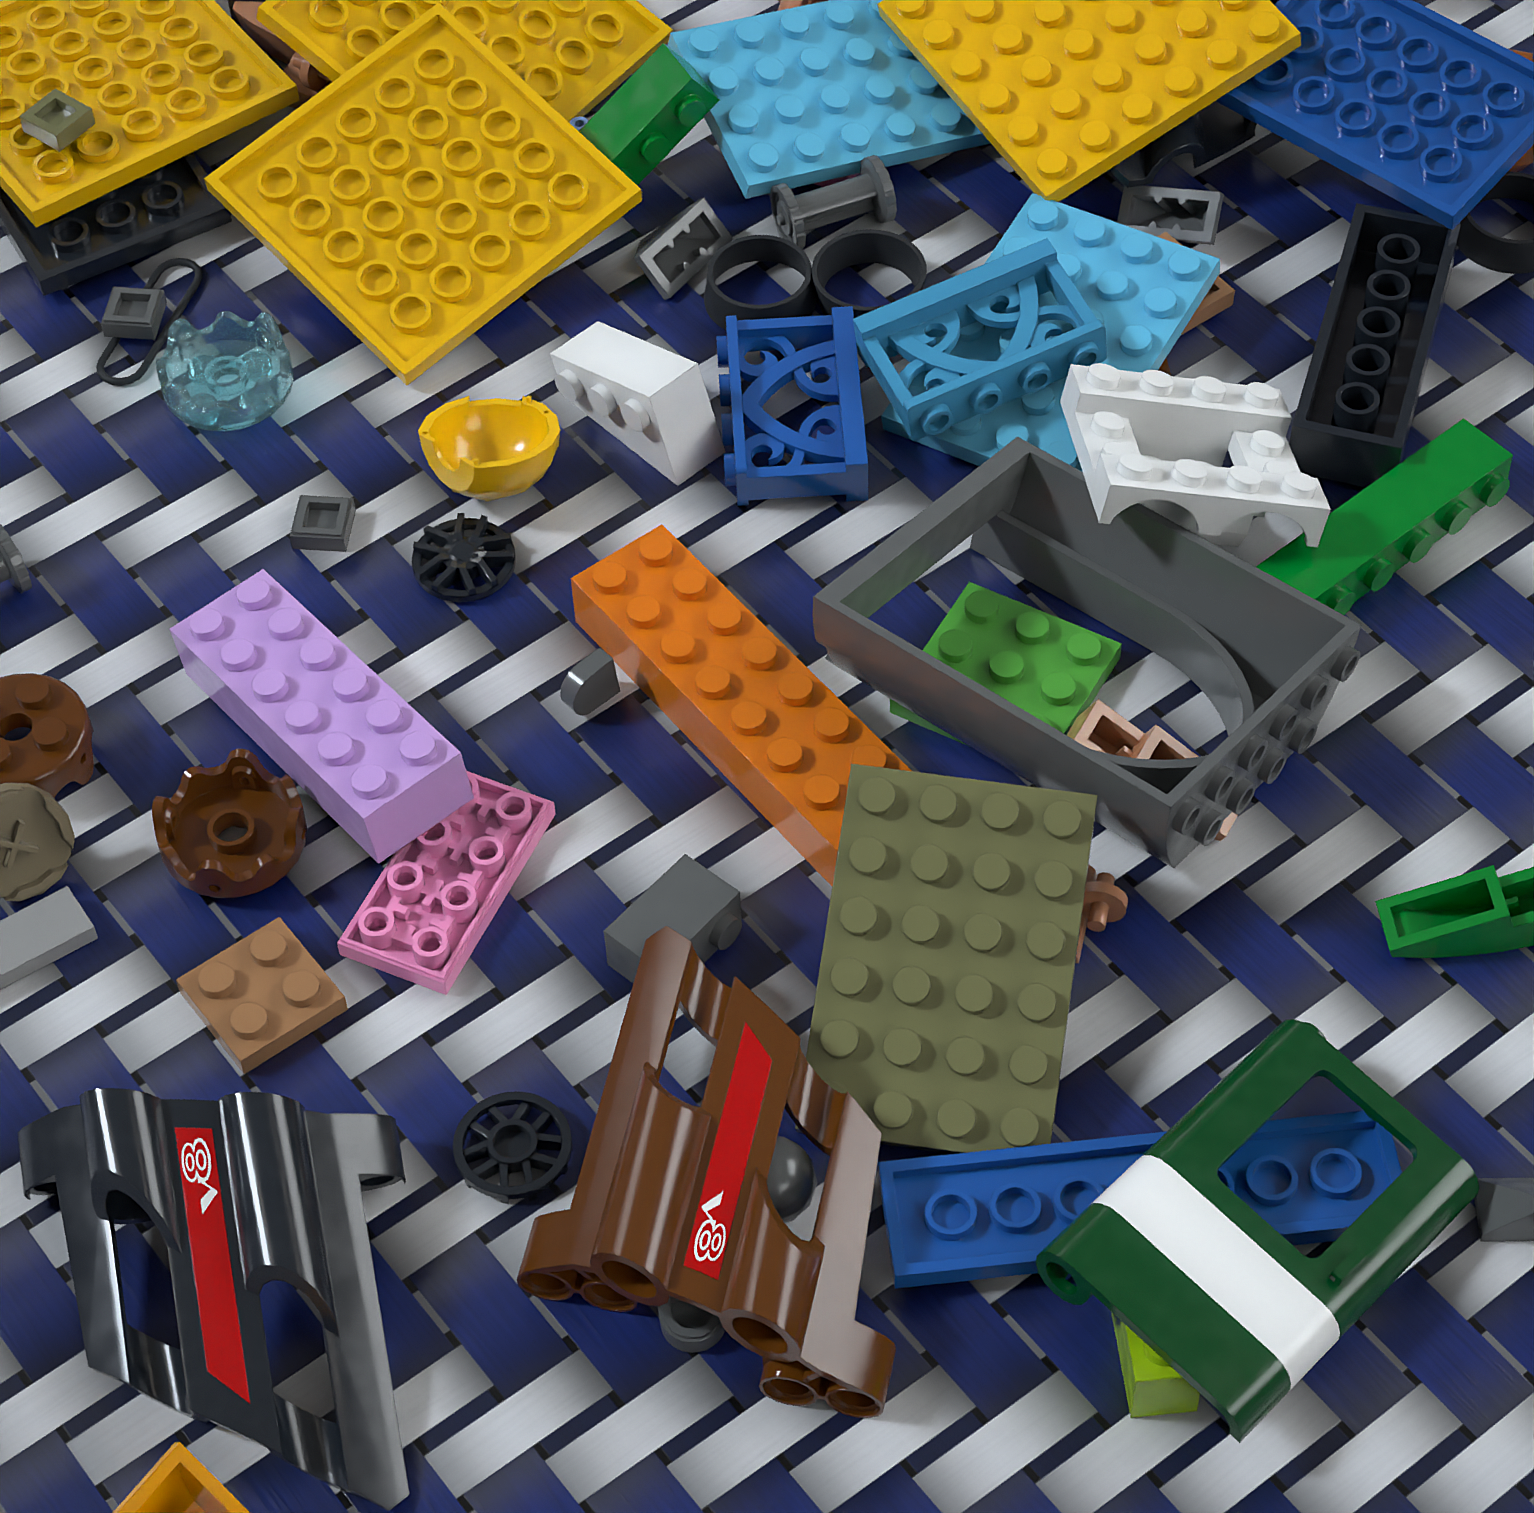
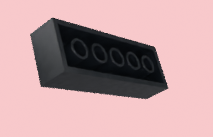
(1373, 346)

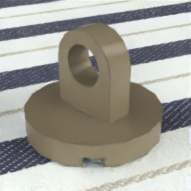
(33, 841)

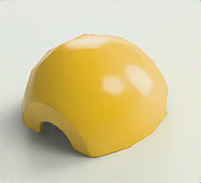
(490, 445)

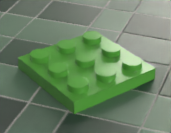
(1021, 656)

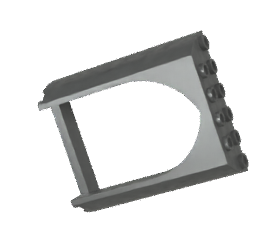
(1237, 632)

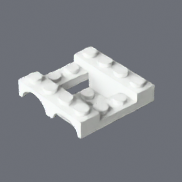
(1165, 447)

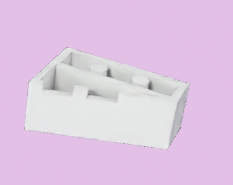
(641, 397)

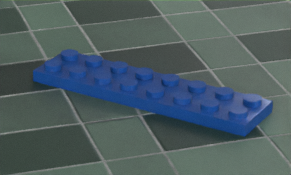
(1003, 1206)

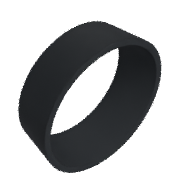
(865, 247)
(753, 249)
(1494, 251)

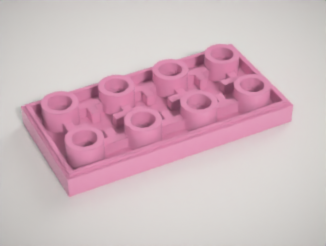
(447, 886)

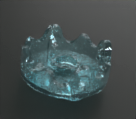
(228, 346)

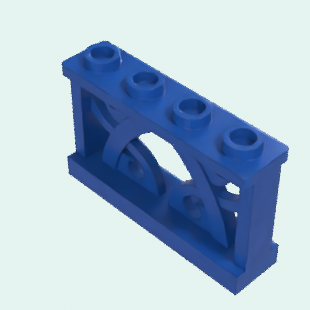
(827, 349)

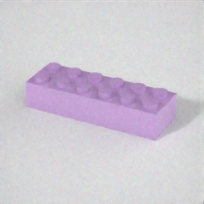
(323, 715)

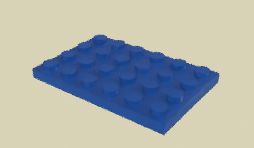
(1397, 101)

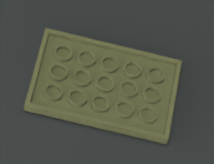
(951, 956)

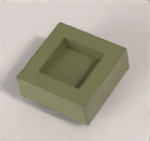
(57, 120)

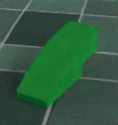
(1461, 915)

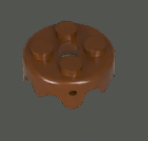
(59, 738)
(224, 797)

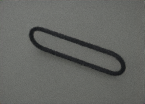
(164, 334)

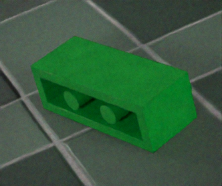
(650, 113)

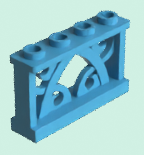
(978, 386)

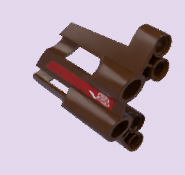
(683, 1201)

